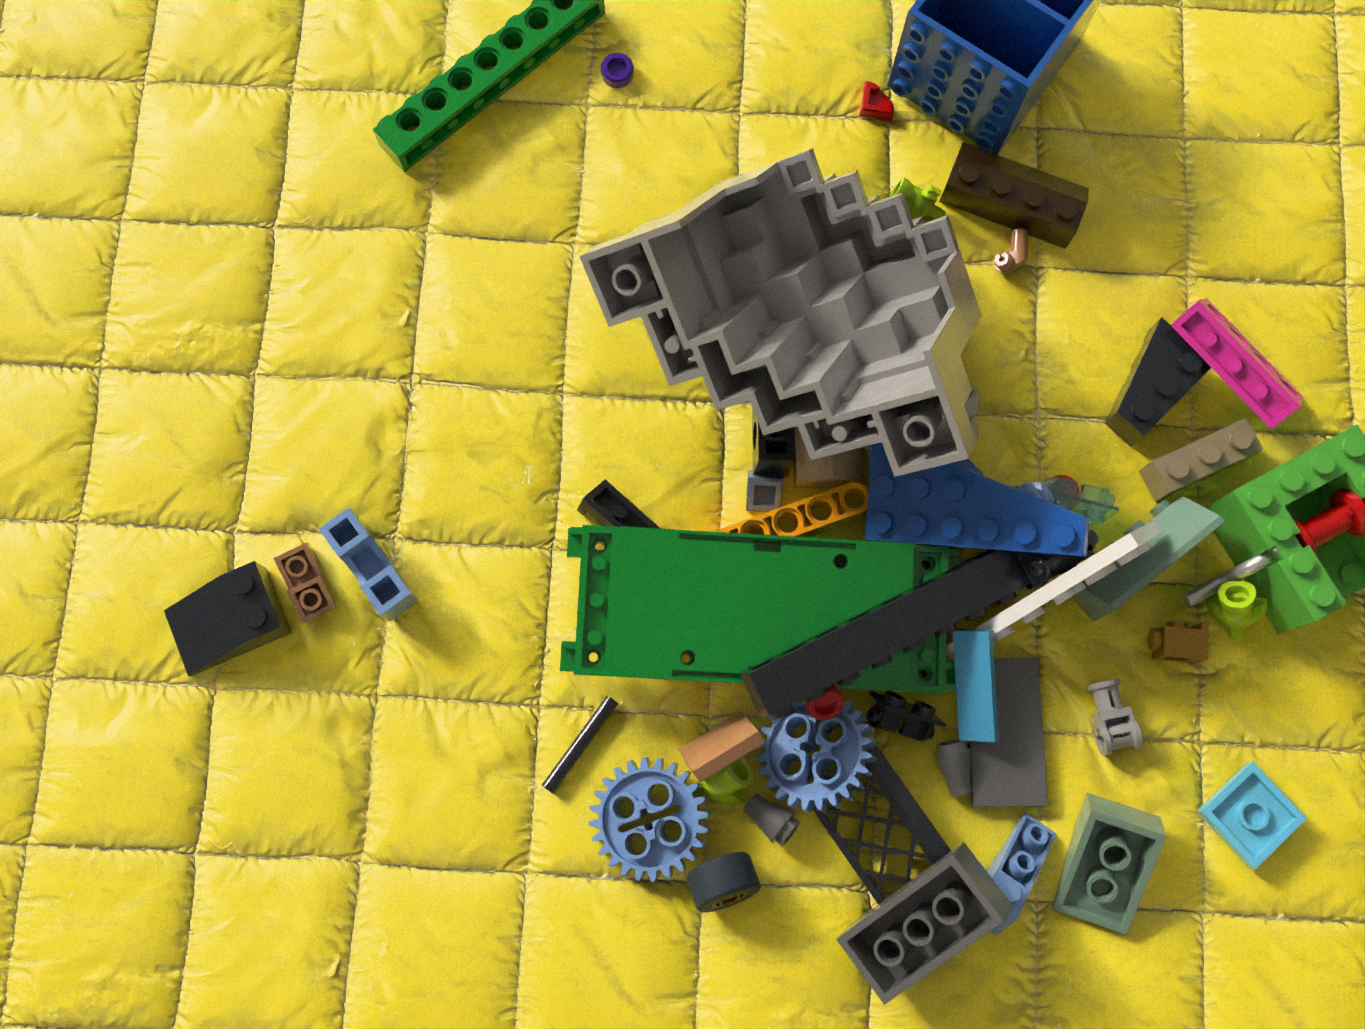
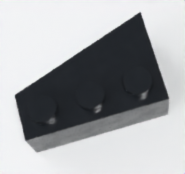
(1157, 381)

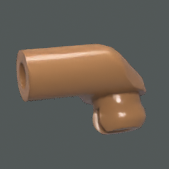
(1016, 255)

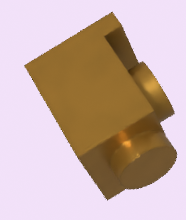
(1179, 643)

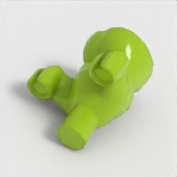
(919, 201)
(1237, 606)
(725, 784)

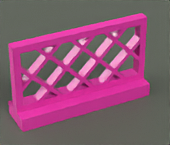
(1238, 363)

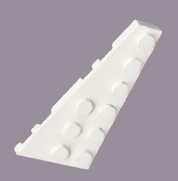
(1071, 582)

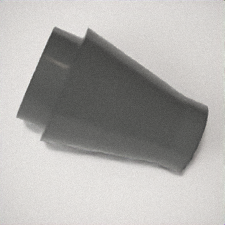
(955, 765)
(774, 821)

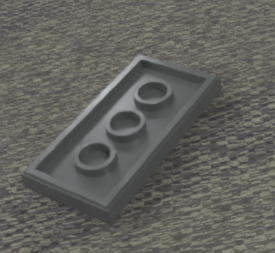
(1014, 766)

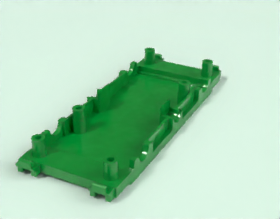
(738, 602)

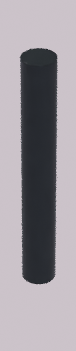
(579, 744)

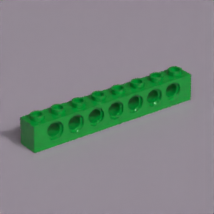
(486, 86)

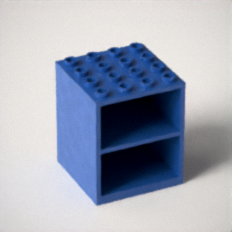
(985, 60)

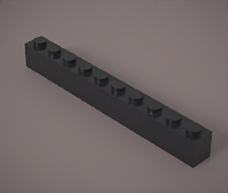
(883, 630)

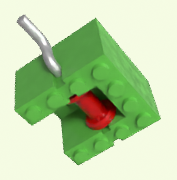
(1298, 533)

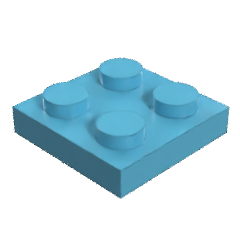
(1251, 815)

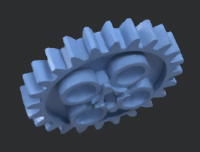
(848, 753)
(660, 850)

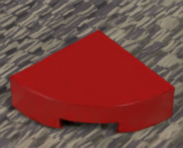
(875, 103)

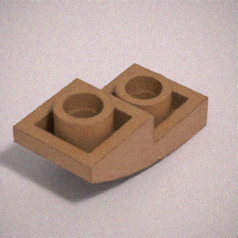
(305, 582)

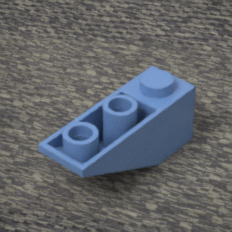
(1020, 863)

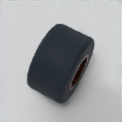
(723, 881)

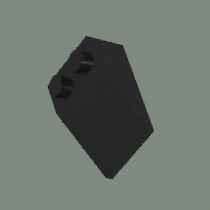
(227, 618)

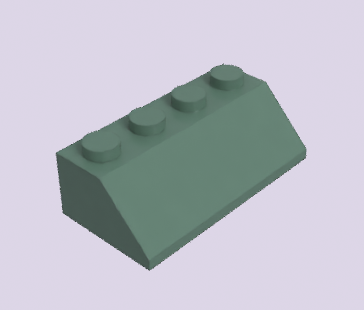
(1183, 526)

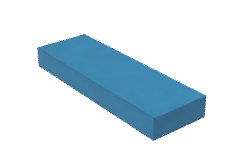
(975, 685)

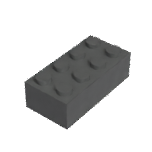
(925, 923)

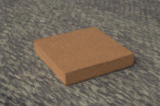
(721, 746)

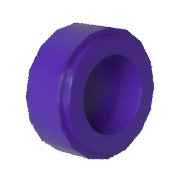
(617, 70)

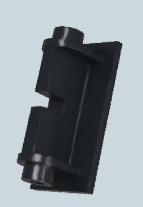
(1044, 566)
(916, 718)

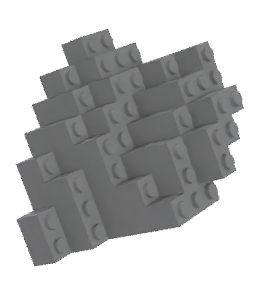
(807, 308)

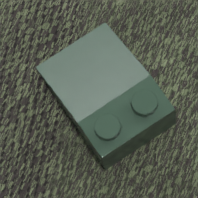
(1108, 863)

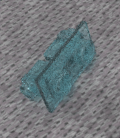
(1092, 502)

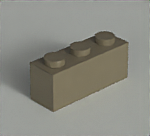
(1200, 459)

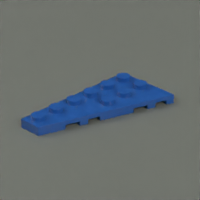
(966, 510)

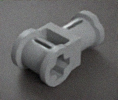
(1113, 719)

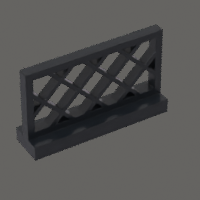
(906, 808)

